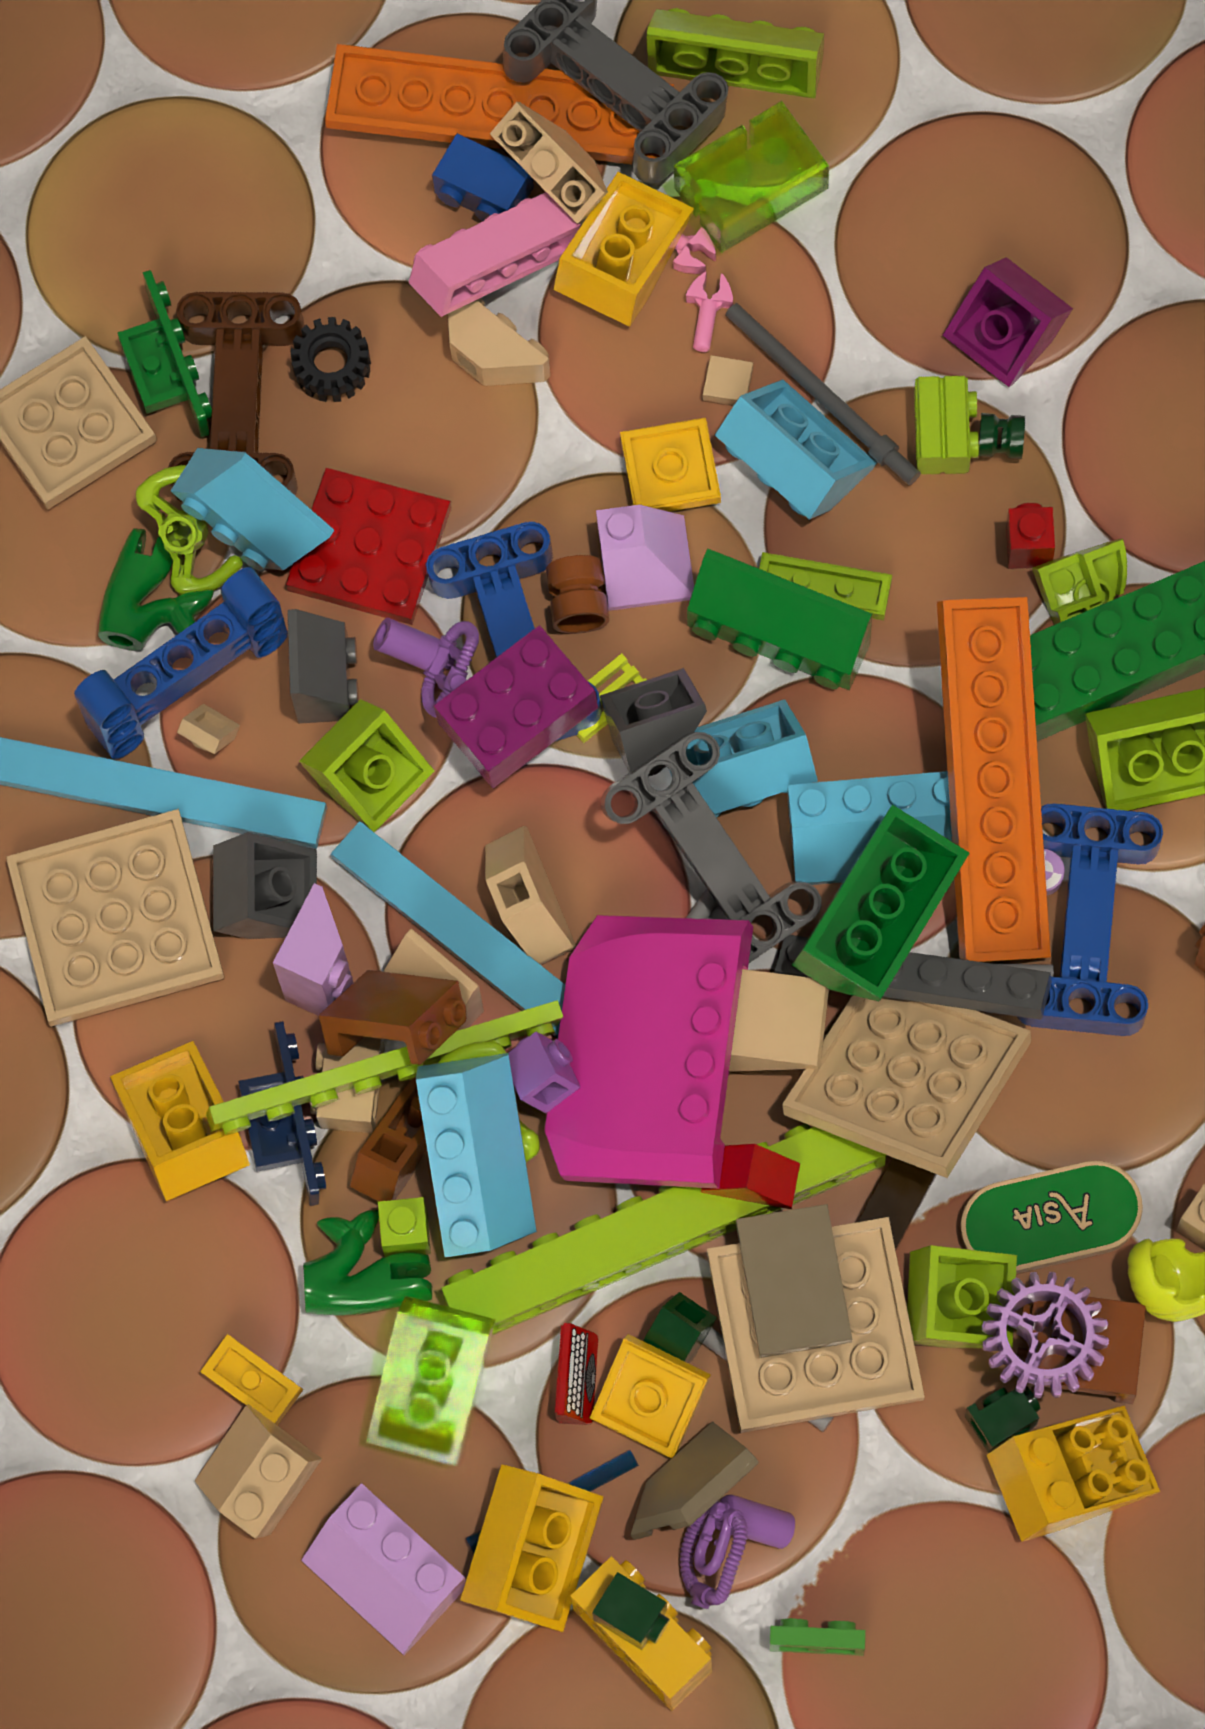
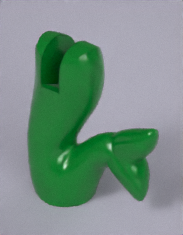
(133, 578)
(373, 1289)

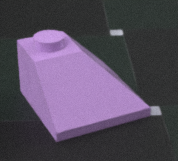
(644, 556)

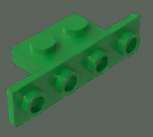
(158, 363)

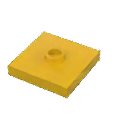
(671, 466)
(650, 1396)

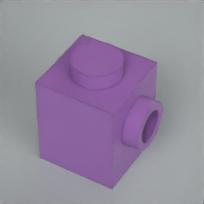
(542, 1071)

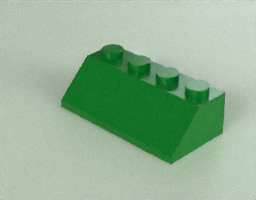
(779, 620)
(881, 907)

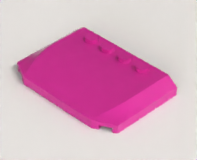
(652, 1050)

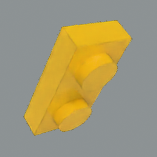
(251, 1379)

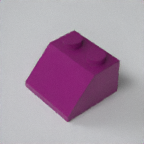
(1007, 320)

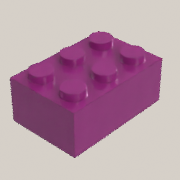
(516, 706)

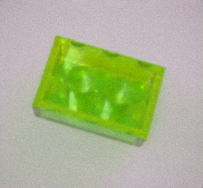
(430, 1380)

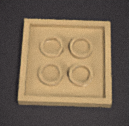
(69, 423)

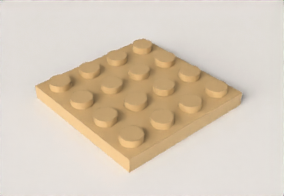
(114, 917)
(908, 1078)
(828, 1381)

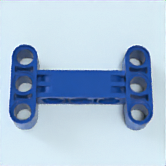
(499, 585)
(247, 615)
(1090, 917)

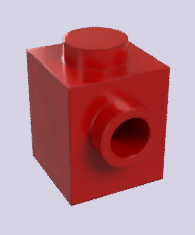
(1030, 535)

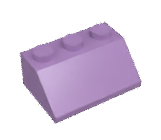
(312, 957)
(383, 1569)

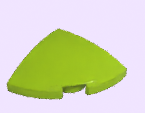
(1082, 579)

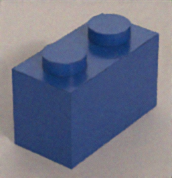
(480, 179)

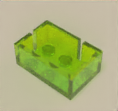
(750, 188)

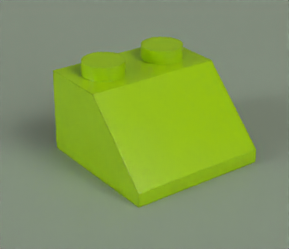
(367, 764)
(952, 1293)

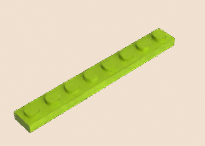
(367, 1073)

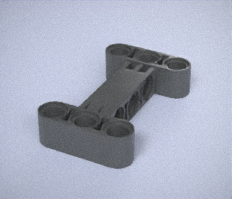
(617, 82)
(707, 843)

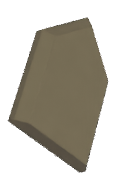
(692, 1481)

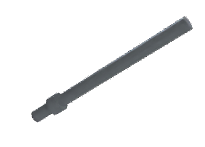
(881, 447)

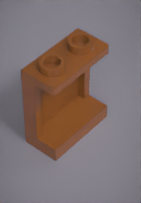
(394, 1008)
(1121, 1358)

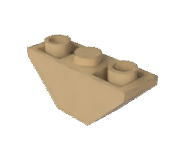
(552, 160)
(492, 349)
(526, 897)

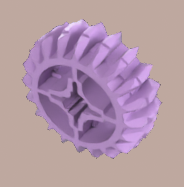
(1061, 1298)

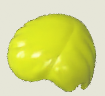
(1168, 1279)

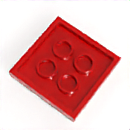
(376, 546)

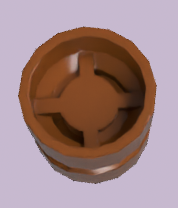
(577, 596)

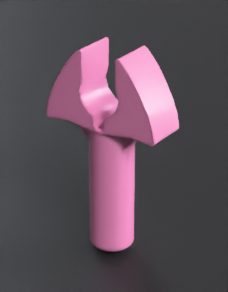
(700, 242)
(707, 308)

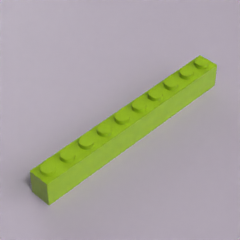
(641, 1235)

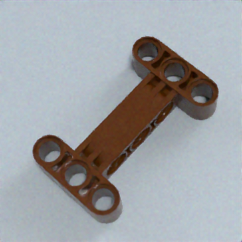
(240, 366)

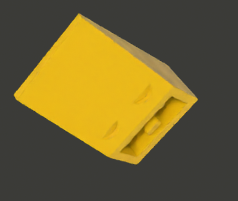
(1072, 1472)

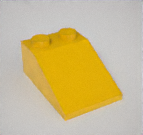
(622, 249)
(168, 1112)

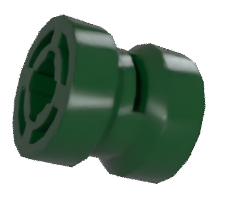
(1011, 436)

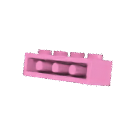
(492, 253)

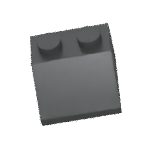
(320, 667)
(652, 716)
(260, 885)

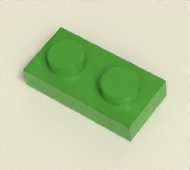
(836, 1639)

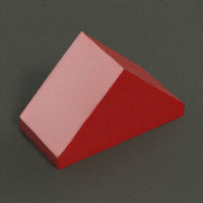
(757, 1176)

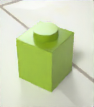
(404, 1226)

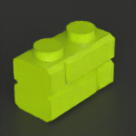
(943, 424)

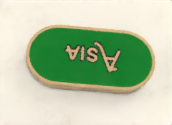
(1054, 1215)

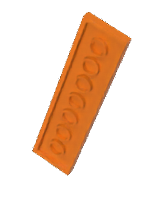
(448, 96)
(994, 778)

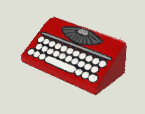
(576, 1375)

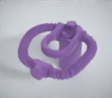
(430, 655)
(732, 1517)

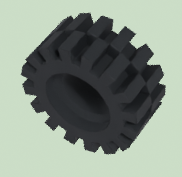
(327, 336)

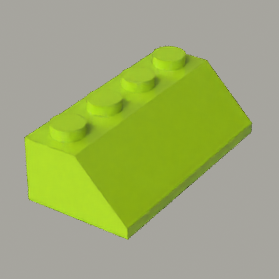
(741, 52)
(1149, 750)

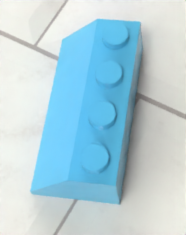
(837, 818)
(475, 1153)

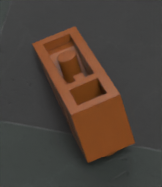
(392, 1149)

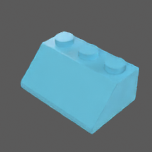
(794, 448)
(249, 509)
(757, 759)

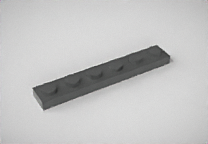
(953, 982)

